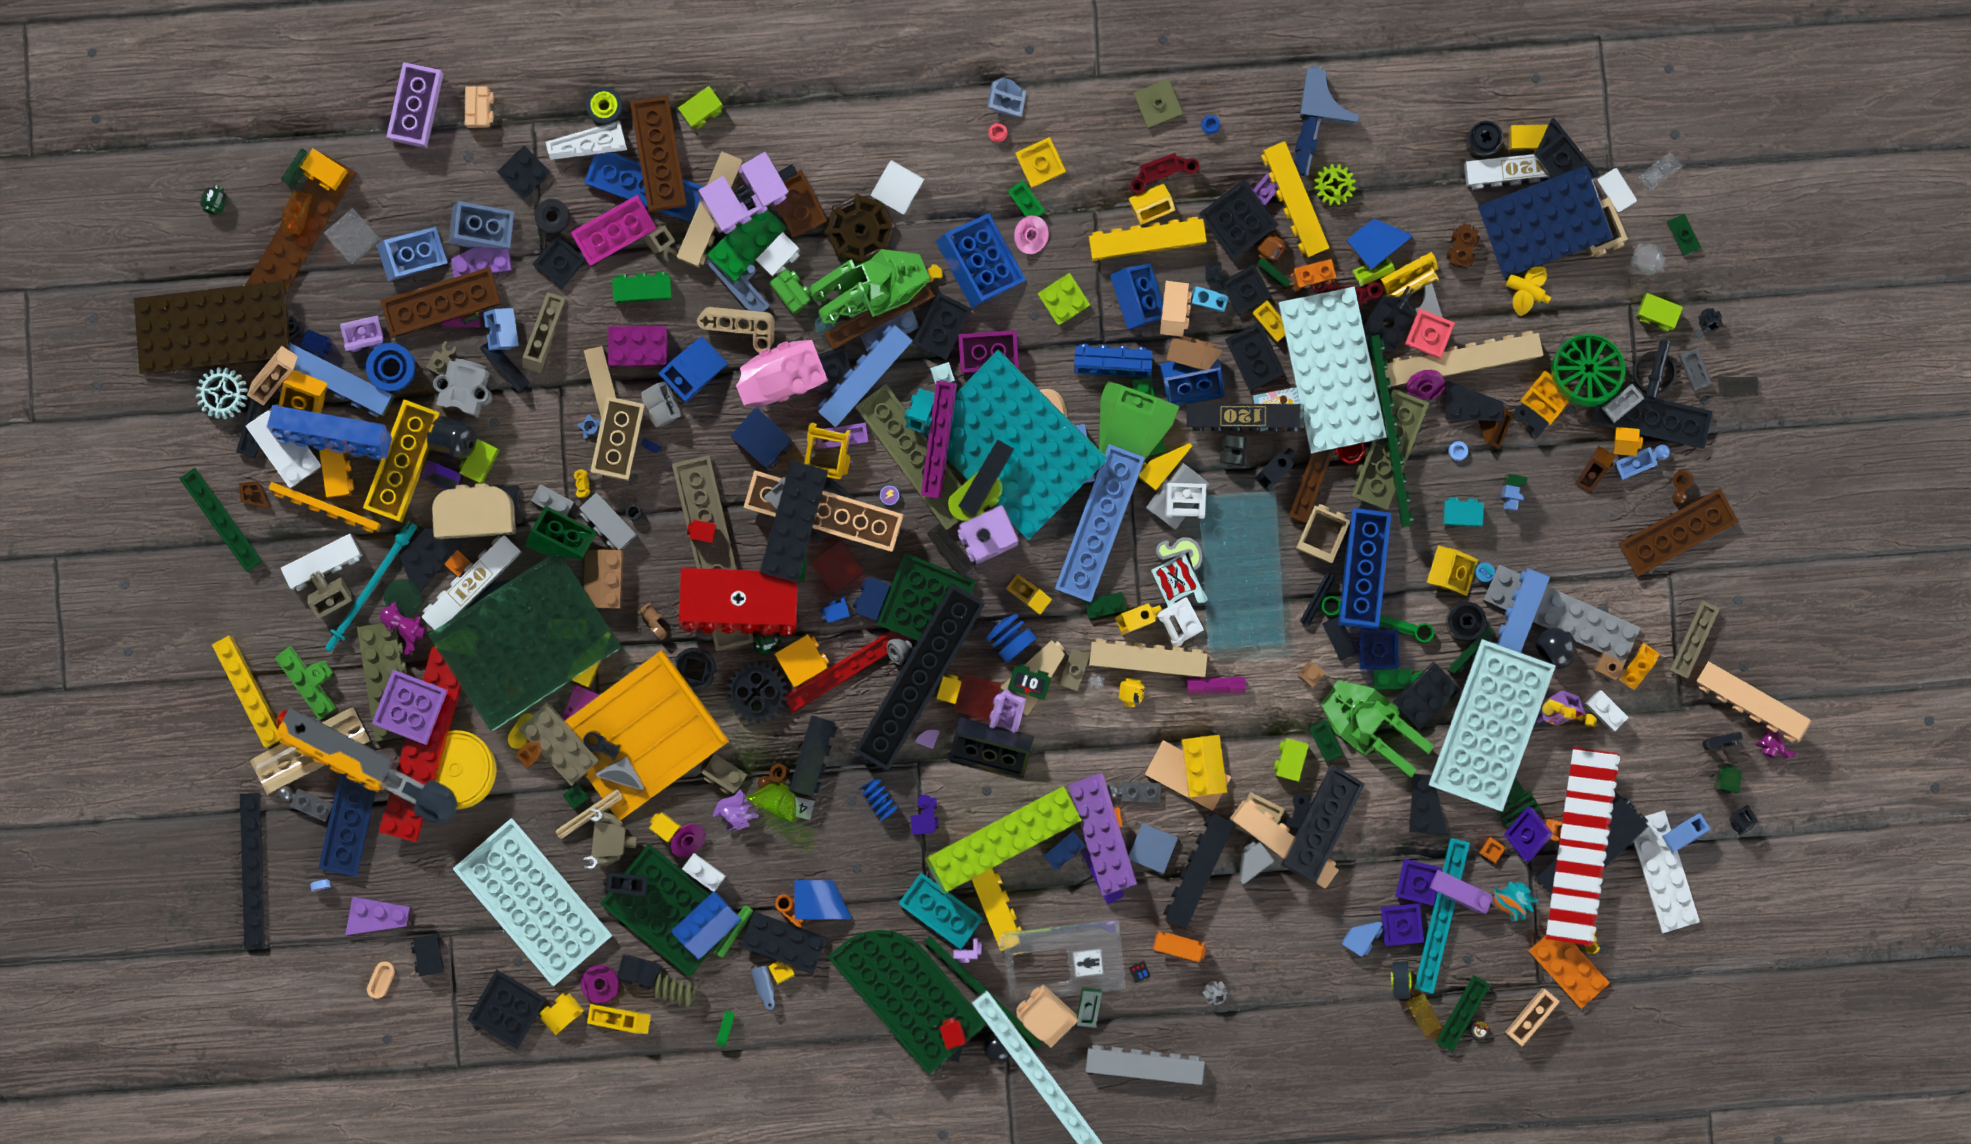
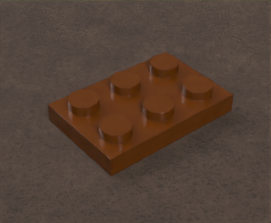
(800, 207)

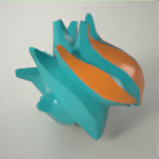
(1514, 900)

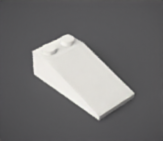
(291, 461)

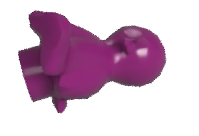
(407, 627)
(1773, 744)

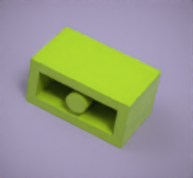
(701, 108)
(1659, 312)
(479, 462)
(1291, 759)

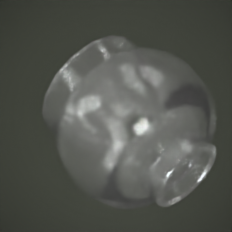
(1648, 259)

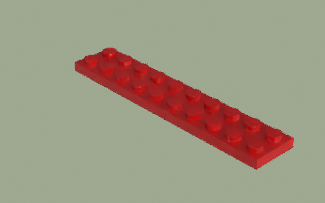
(422, 760)

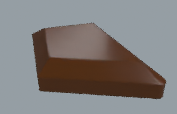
(253, 494)

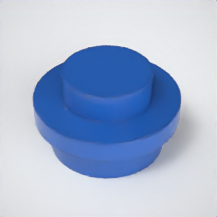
(1210, 124)

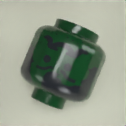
(213, 200)
(767, 643)

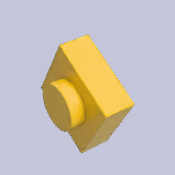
(780, 972)

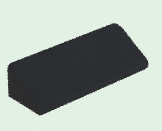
(506, 367)

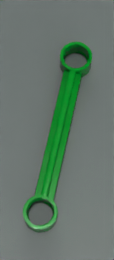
(1388, 622)

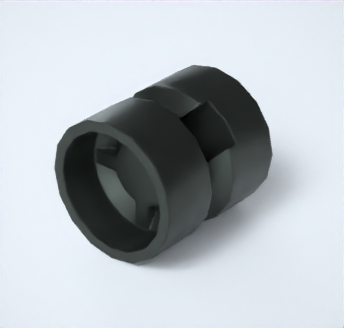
(1236, 444)

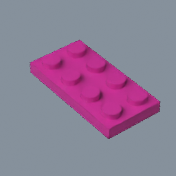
(613, 230)

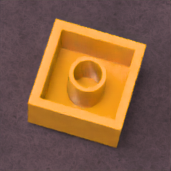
(303, 392)

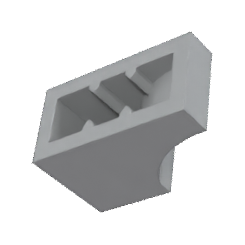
(1429, 302)

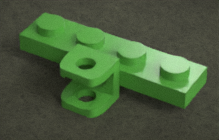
(308, 681)

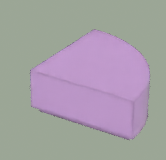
(928, 738)

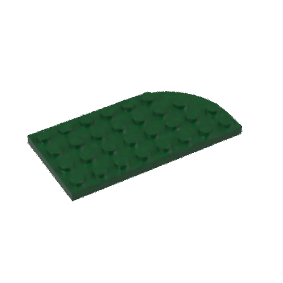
(906, 992)

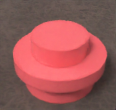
(997, 132)

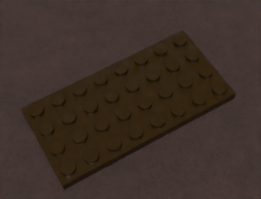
(211, 327)

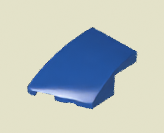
(1377, 241)
(819, 900)

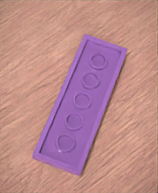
(1102, 834)

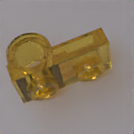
(1423, 1014)

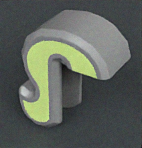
(1181, 546)

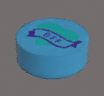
(1485, 572)

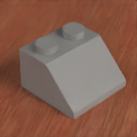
(1253, 861)

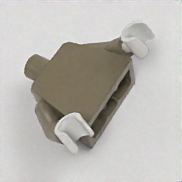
(608, 840)

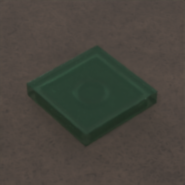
(294, 171)

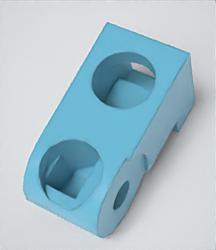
(1208, 299)

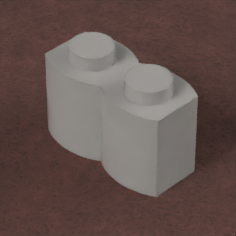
(660, 404)

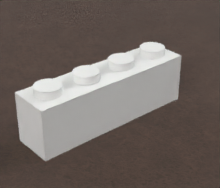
(325, 559)

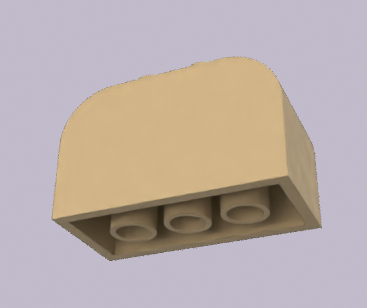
(473, 512)

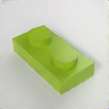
(1365, 276)

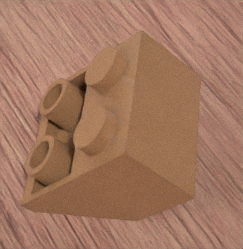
(1193, 352)

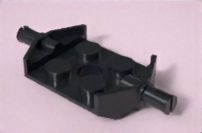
(1399, 310)

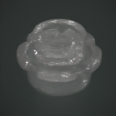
(1096, 680)

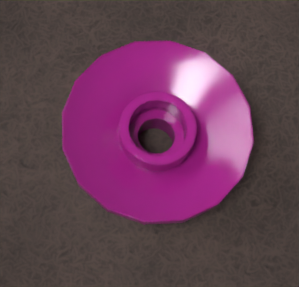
(687, 840)

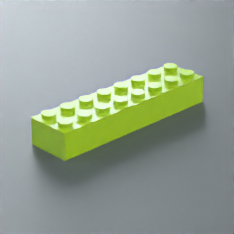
(1002, 839)

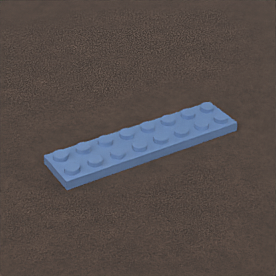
(1100, 523)

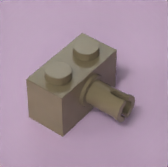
(328, 596)

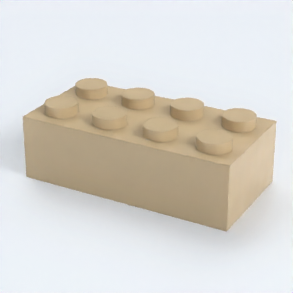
(617, 438)

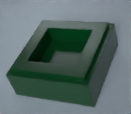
(576, 796)

